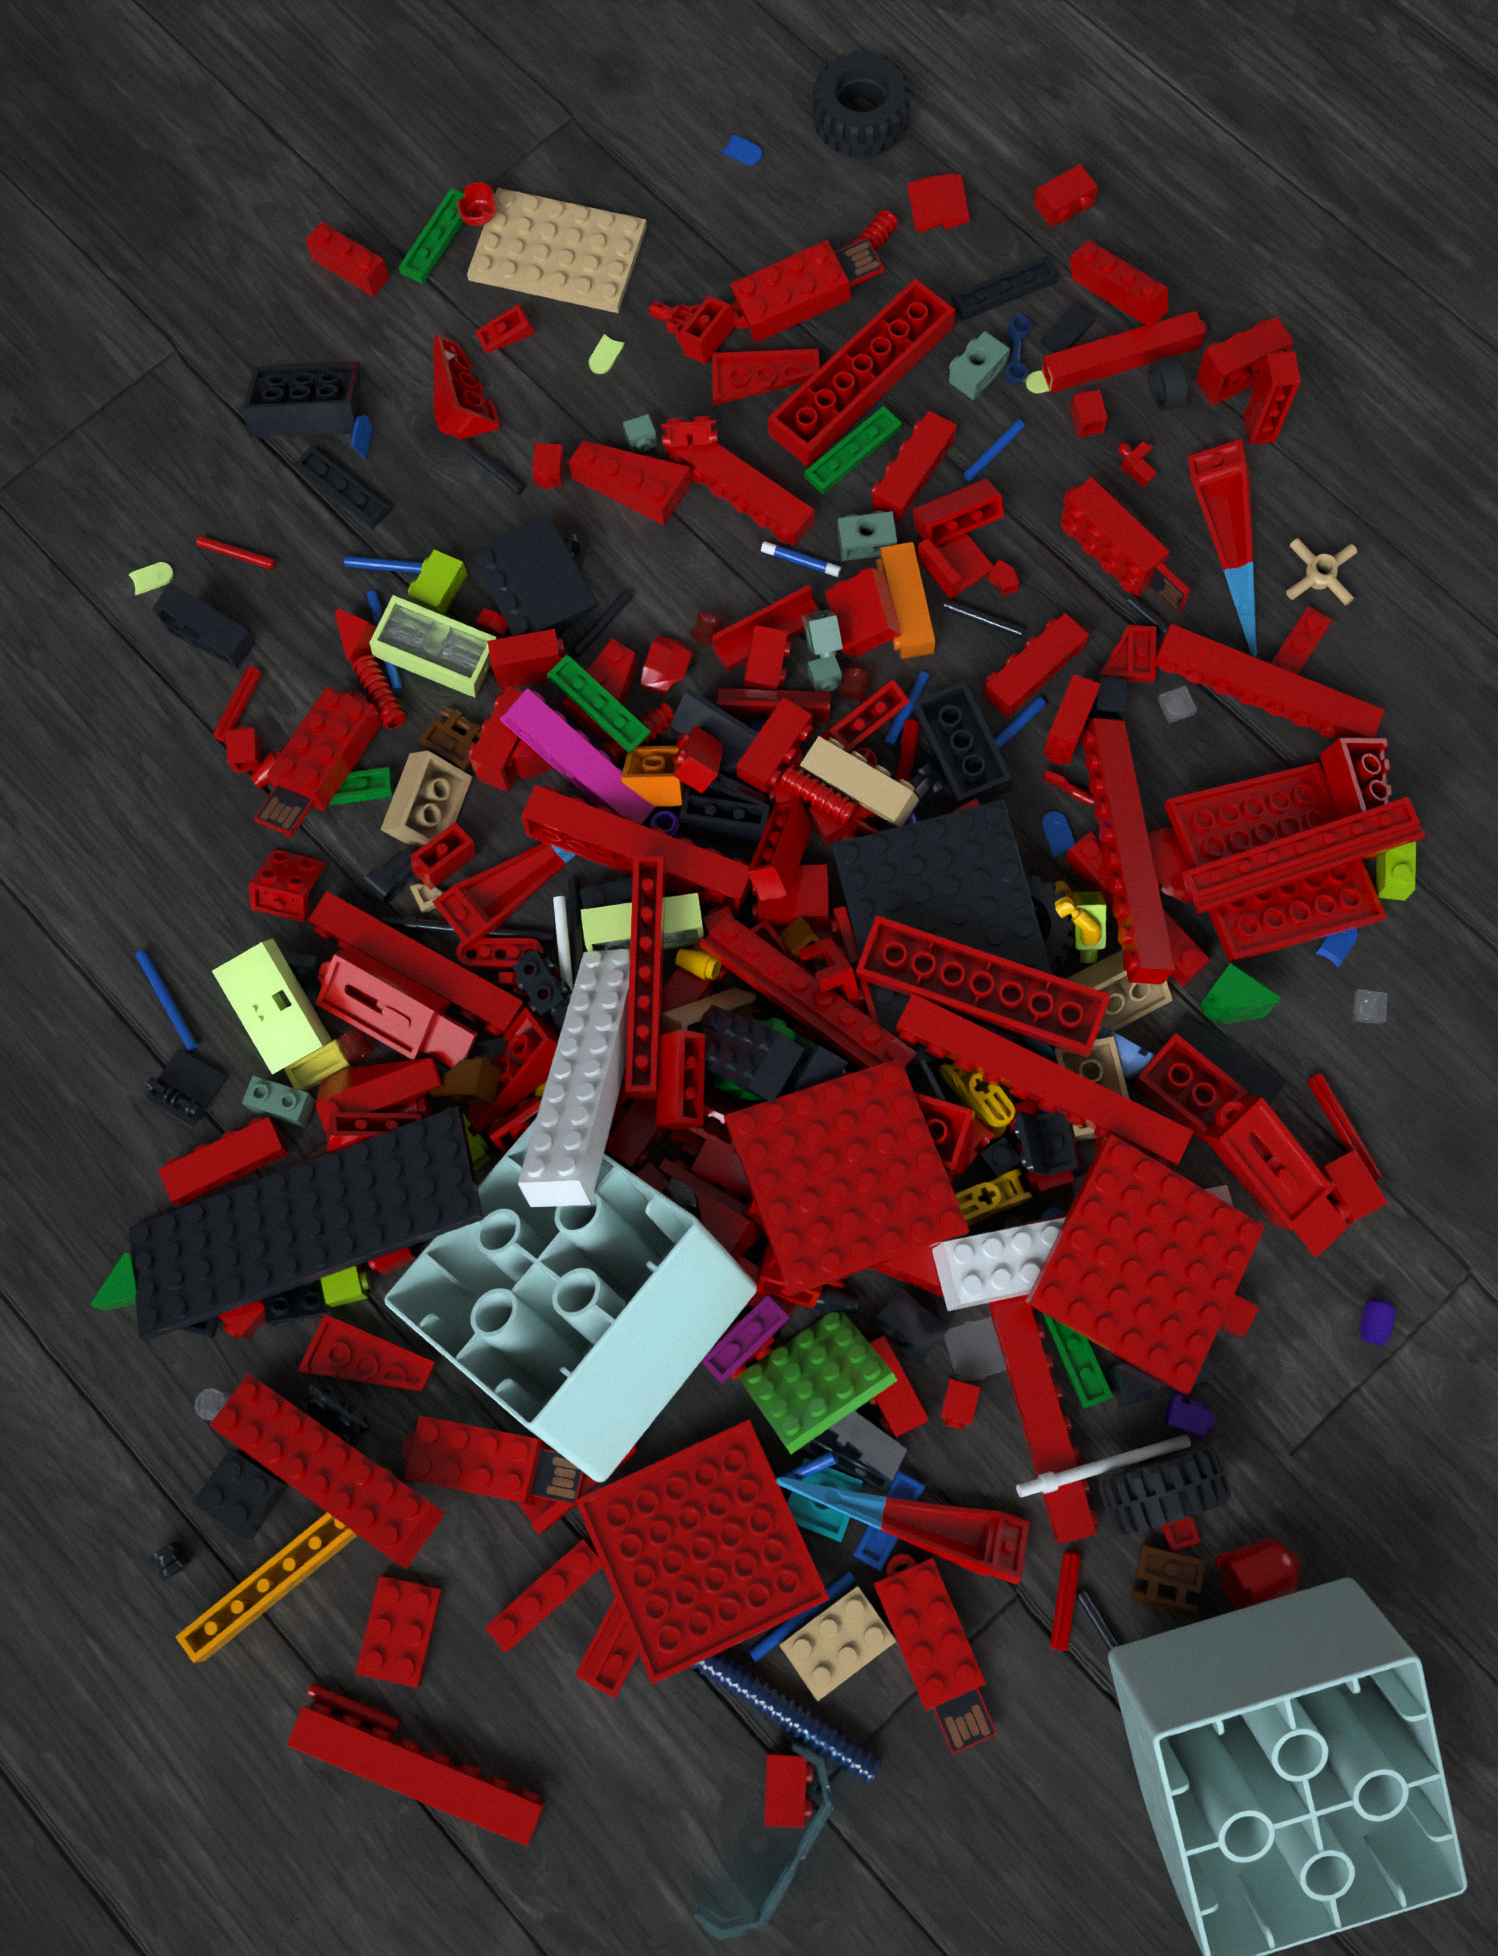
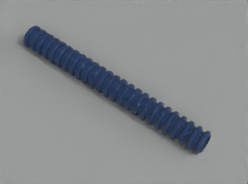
(791, 1716)

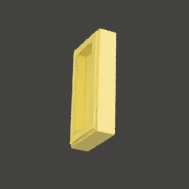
(316, 1066)

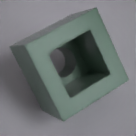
(640, 434)
(824, 674)

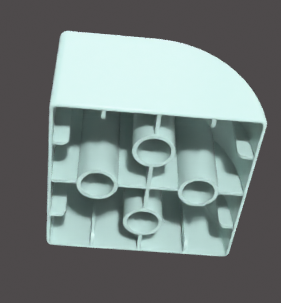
(575, 1309)
(1290, 1769)

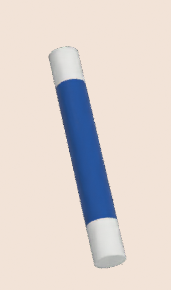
(801, 559)

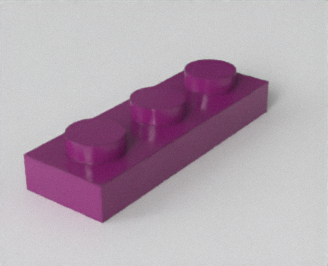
(745, 1339)

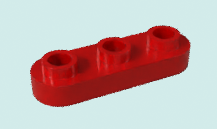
(489, 948)

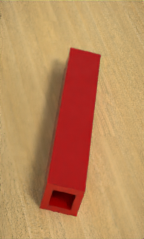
(1123, 351)

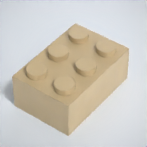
(837, 1643)

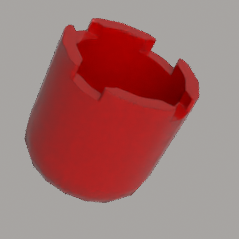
(1258, 1573)

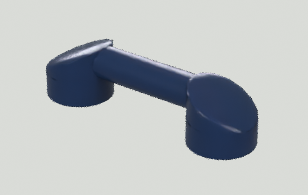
(1017, 333)

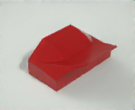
(665, 664)

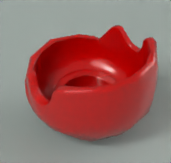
(478, 204)

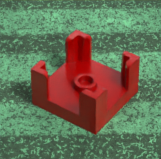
(838, 971)

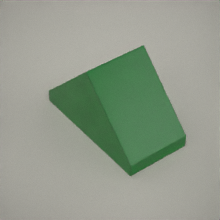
(119, 1287)

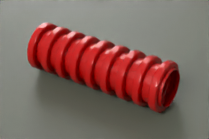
(879, 229)
(379, 691)
(655, 722)
(819, 794)

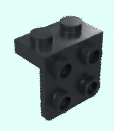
(1046, 1143)

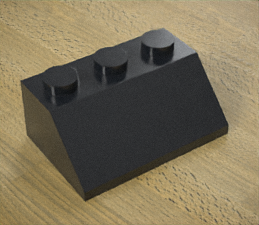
(702, 713)
(813, 1068)

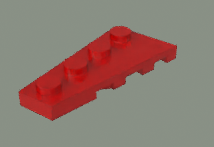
(757, 372)
(358, 1356)

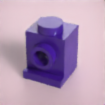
(1188, 1417)

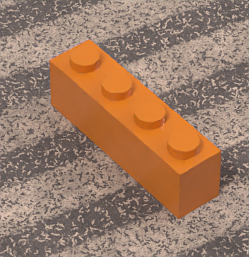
(909, 600)

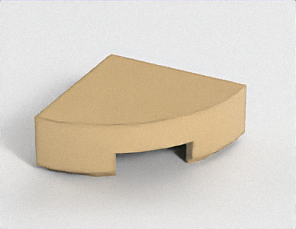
(425, 896)

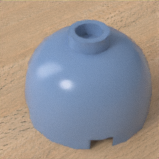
(1130, 1054)

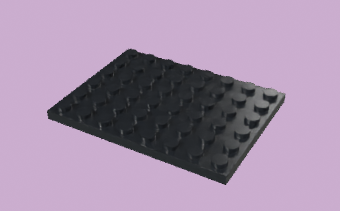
(949, 879)

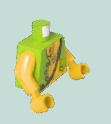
(1089, 916)

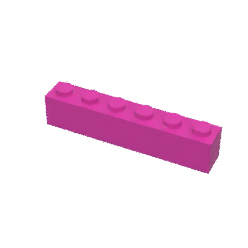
(573, 756)

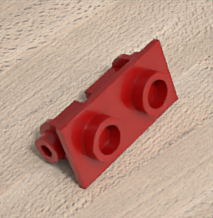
(699, 429)

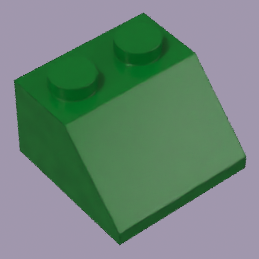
(1238, 998)

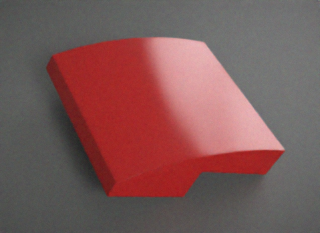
(938, 202)

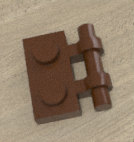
(447, 743)
(1170, 1570)

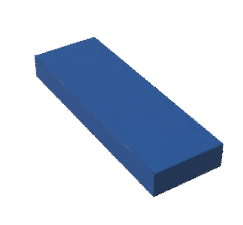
(877, 1544)

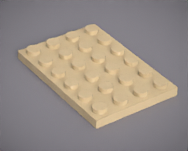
(558, 250)

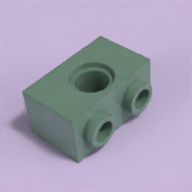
(974, 378)
(857, 546)
(822, 633)
(279, 1101)

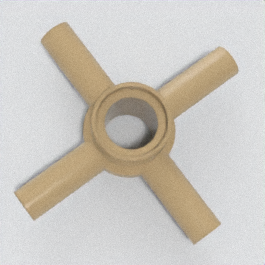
(1317, 580)

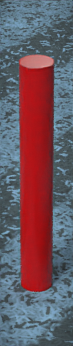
(236, 552)
(353, 1707)

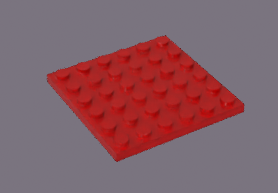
(1258, 812)
(845, 1176)
(1146, 1264)
(701, 1551)

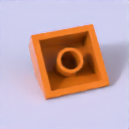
(650, 775)

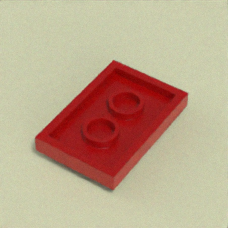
(399, 1631)

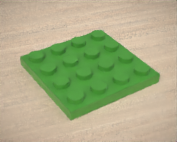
(816, 1379)

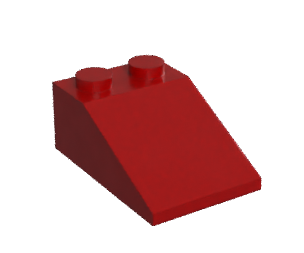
(509, 1128)

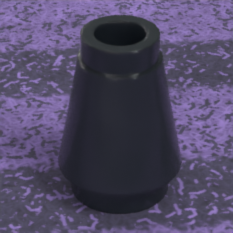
(836, 1300)

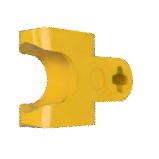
(978, 1095)
(1002, 1194)

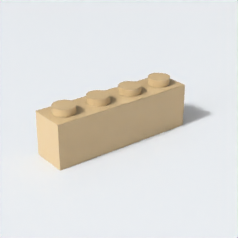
(859, 781)

